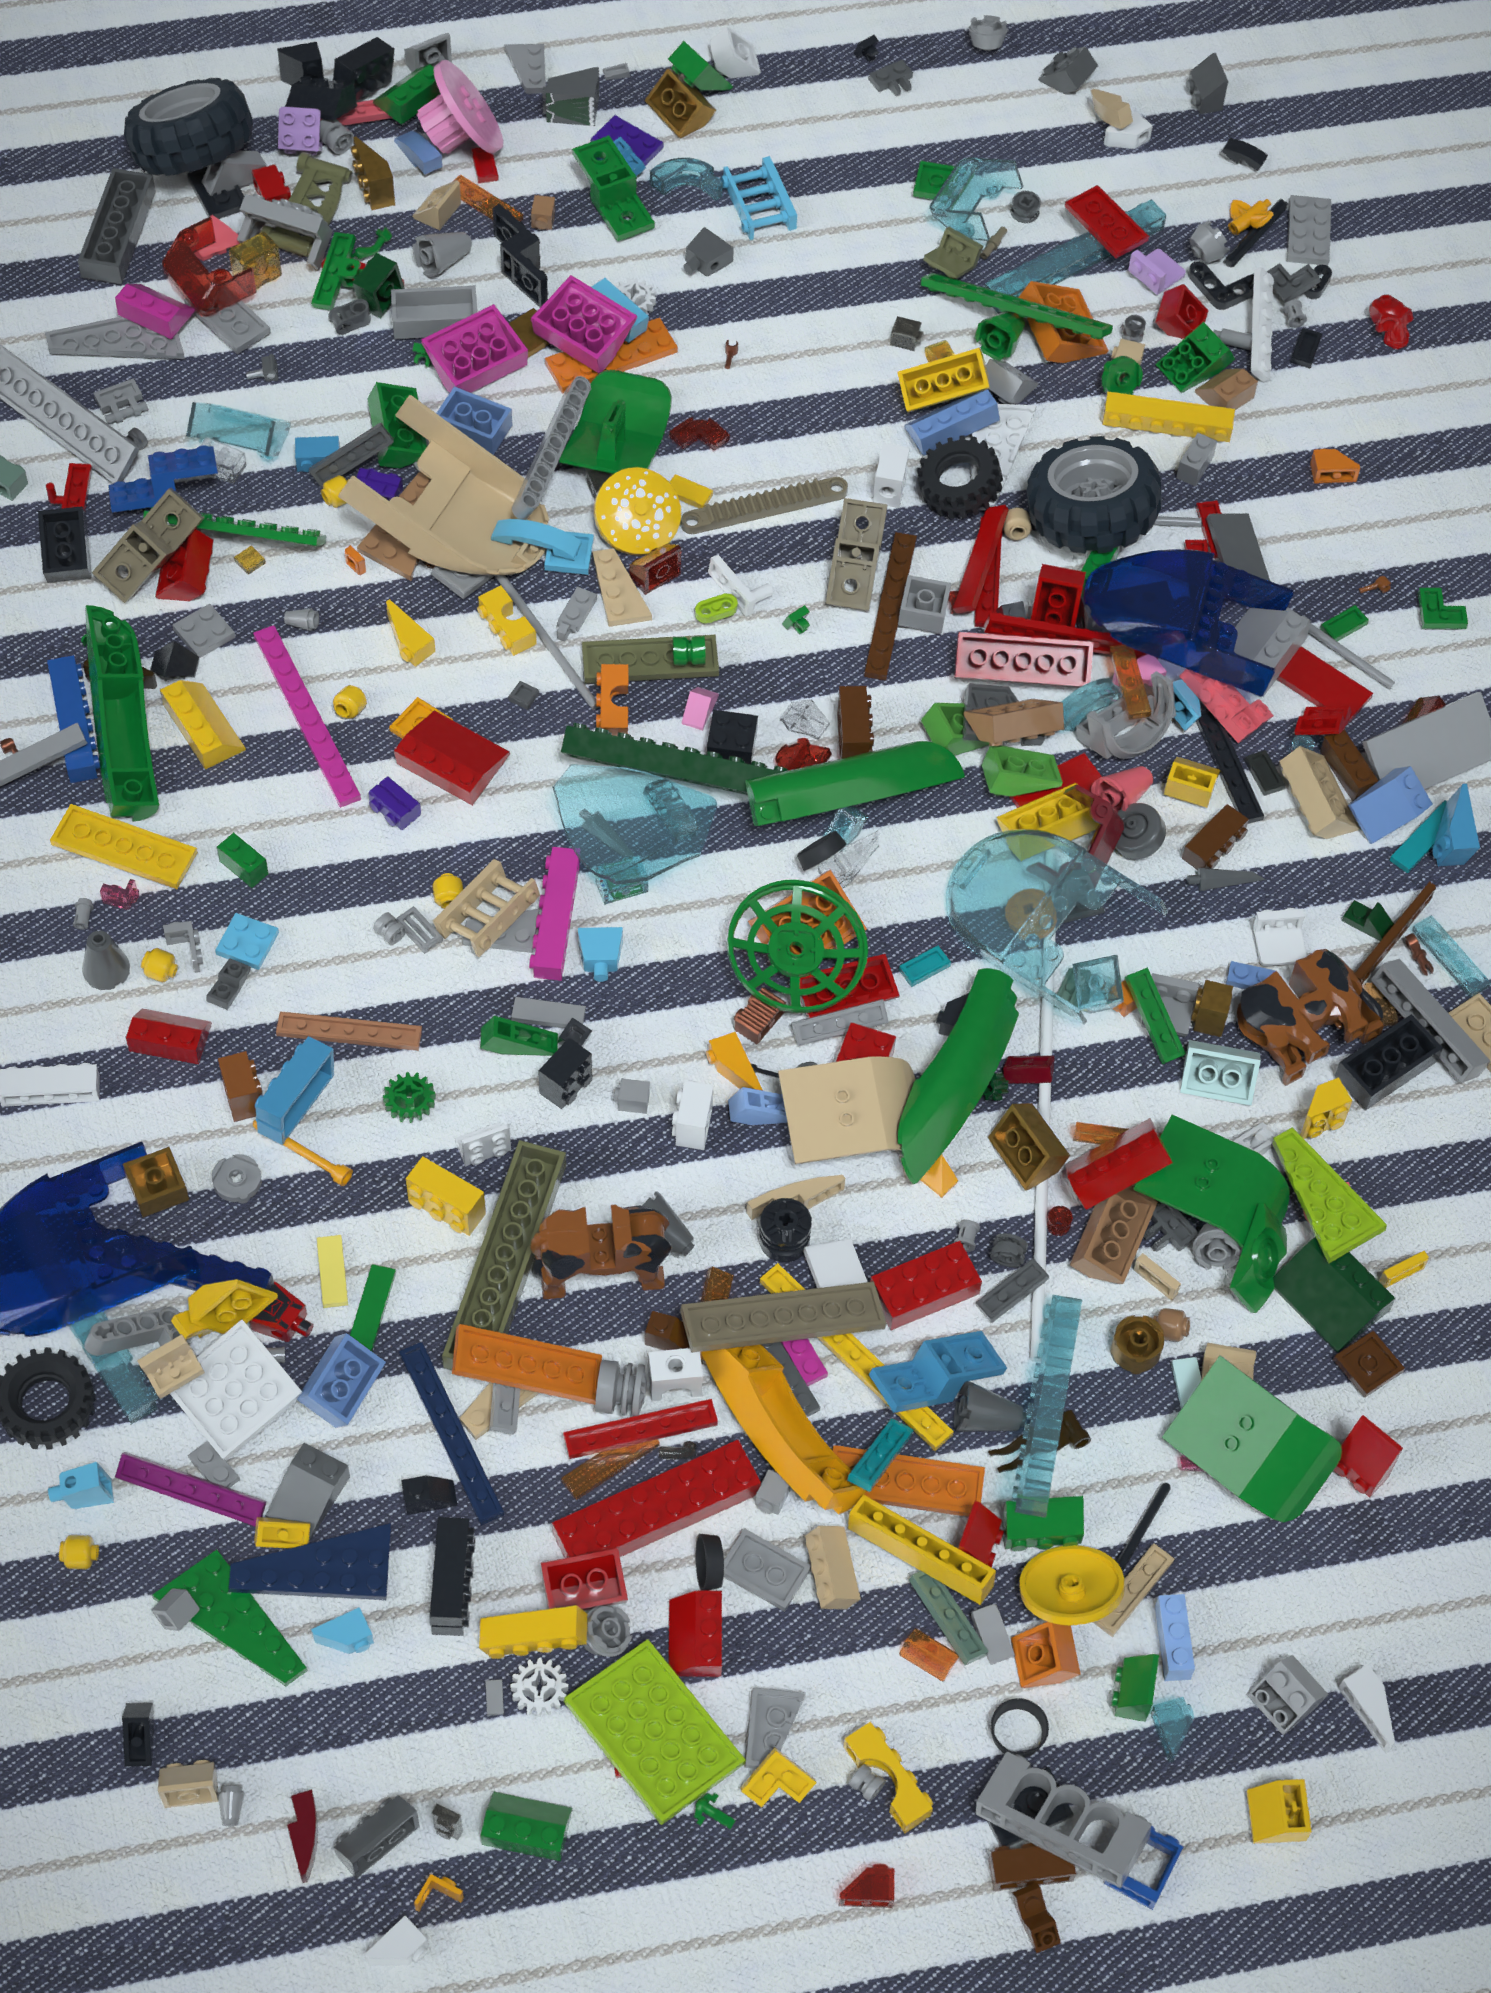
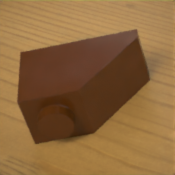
(665, 1332)

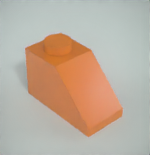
(1333, 467)

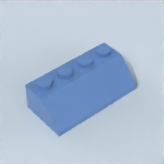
(954, 420)

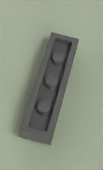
(351, 454)
(796, 1382)

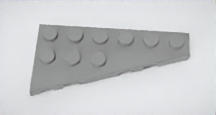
(113, 338)

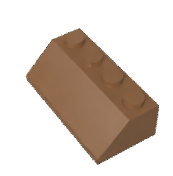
(1016, 720)
(1113, 1236)

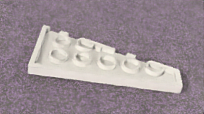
(1005, 437)

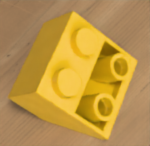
(1191, 781)
(1327, 1109)
(1279, 1812)

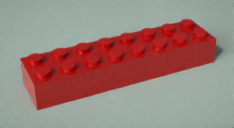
(660, 1504)

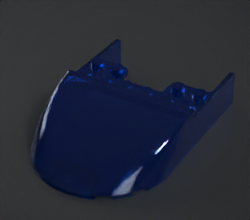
(1172, 608)
(56, 1257)

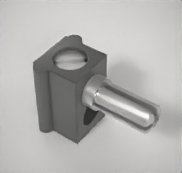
(268, 371)

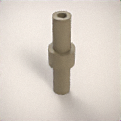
(994, 242)

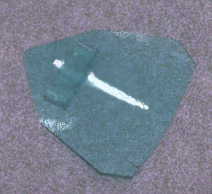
(630, 821)

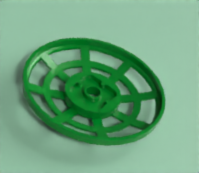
(800, 935)

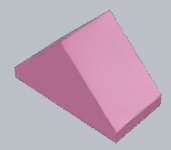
(699, 707)

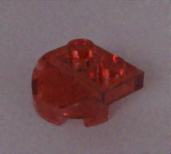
(801, 754)

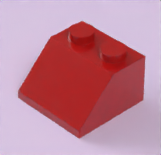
(1180, 312)
(981, 1534)

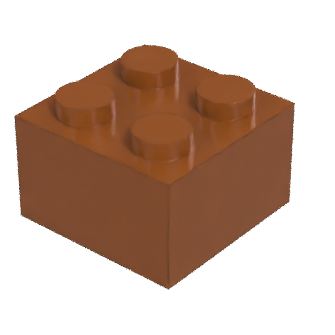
(240, 1085)

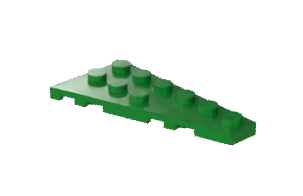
(236, 1619)

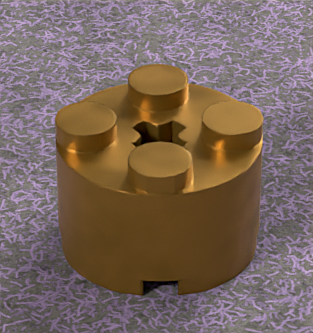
(1137, 1343)

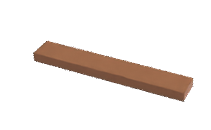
(349, 1031)

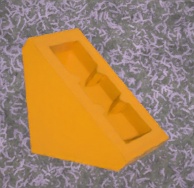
(940, 1177)

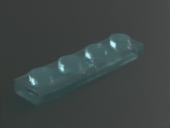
(1451, 956)

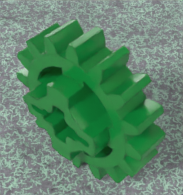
(418, 1089)

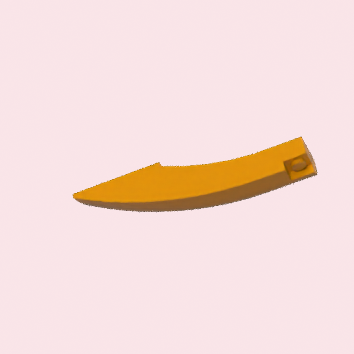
(779, 1427)

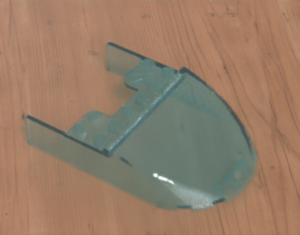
(1016, 894)

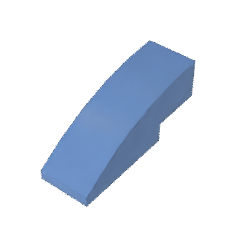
(419, 151)

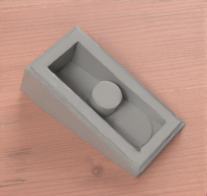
(992, 1633)

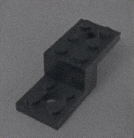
(520, 255)

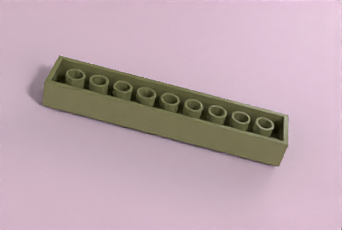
(506, 1251)

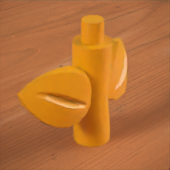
(1245, 216)

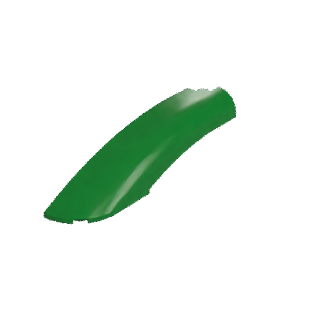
(120, 715)
(850, 781)

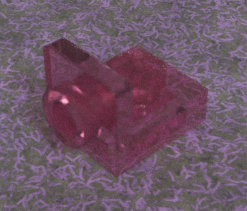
(119, 897)

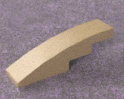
(808, 1192)

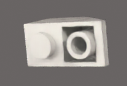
(1130, 136)

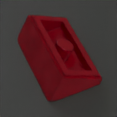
(1029, 1069)

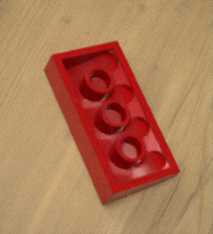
(874, 985)

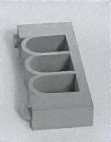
(1015, 1775)

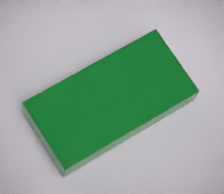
(1344, 623)

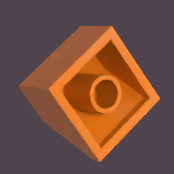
(1045, 1655)

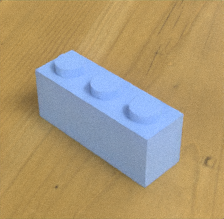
(1174, 1637)

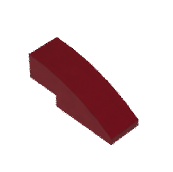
(304, 1832)

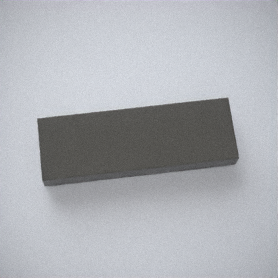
(1012, 1290)

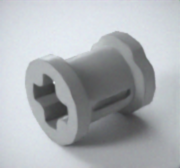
(1295, 313)
(967, 1234)

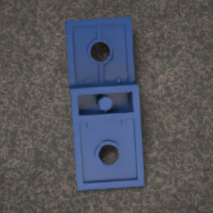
(163, 471)

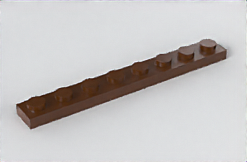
(890, 605)

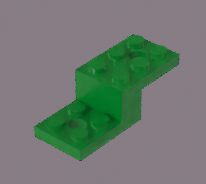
(613, 188)

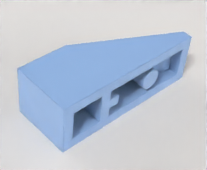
(757, 1107)

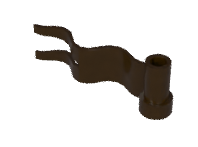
(1070, 1433)

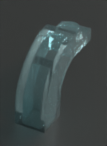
(685, 171)
(1088, 698)

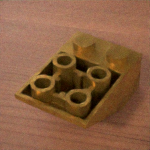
(373, 176)

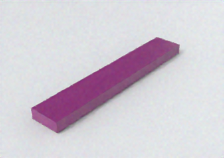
(190, 1489)

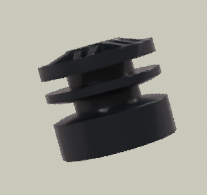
(781, 1241)

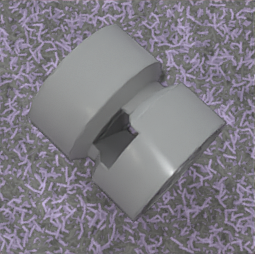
(335, 135)

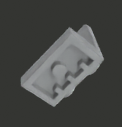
(1178, 1000)

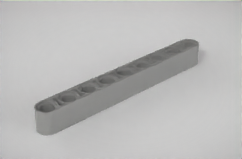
(551, 448)

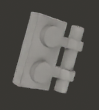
(117, 396)

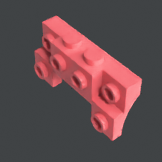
(1228, 705)

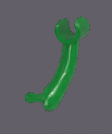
(365, 252)

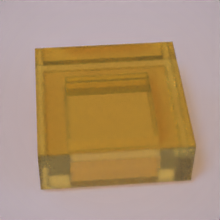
(249, 559)

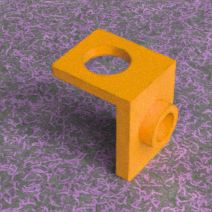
(443, 1885)

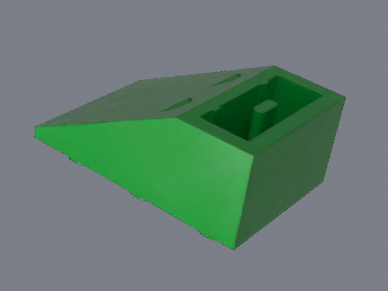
(1195, 359)

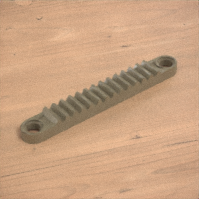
(764, 505)

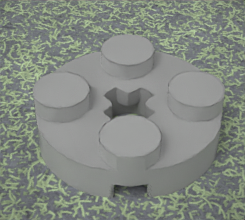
(236, 1191)

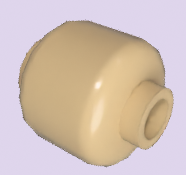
(1017, 524)

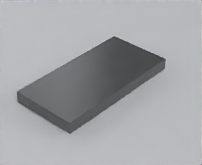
(1237, 543)

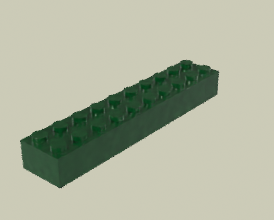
(663, 760)

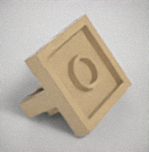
(171, 1366)

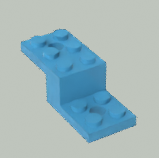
(937, 1371)

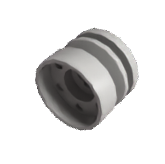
(620, 1388)

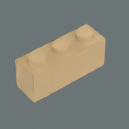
(832, 1567)

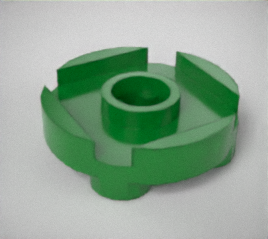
(1117, 367)

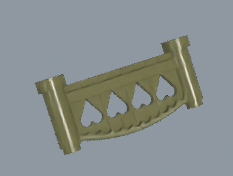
(313, 172)

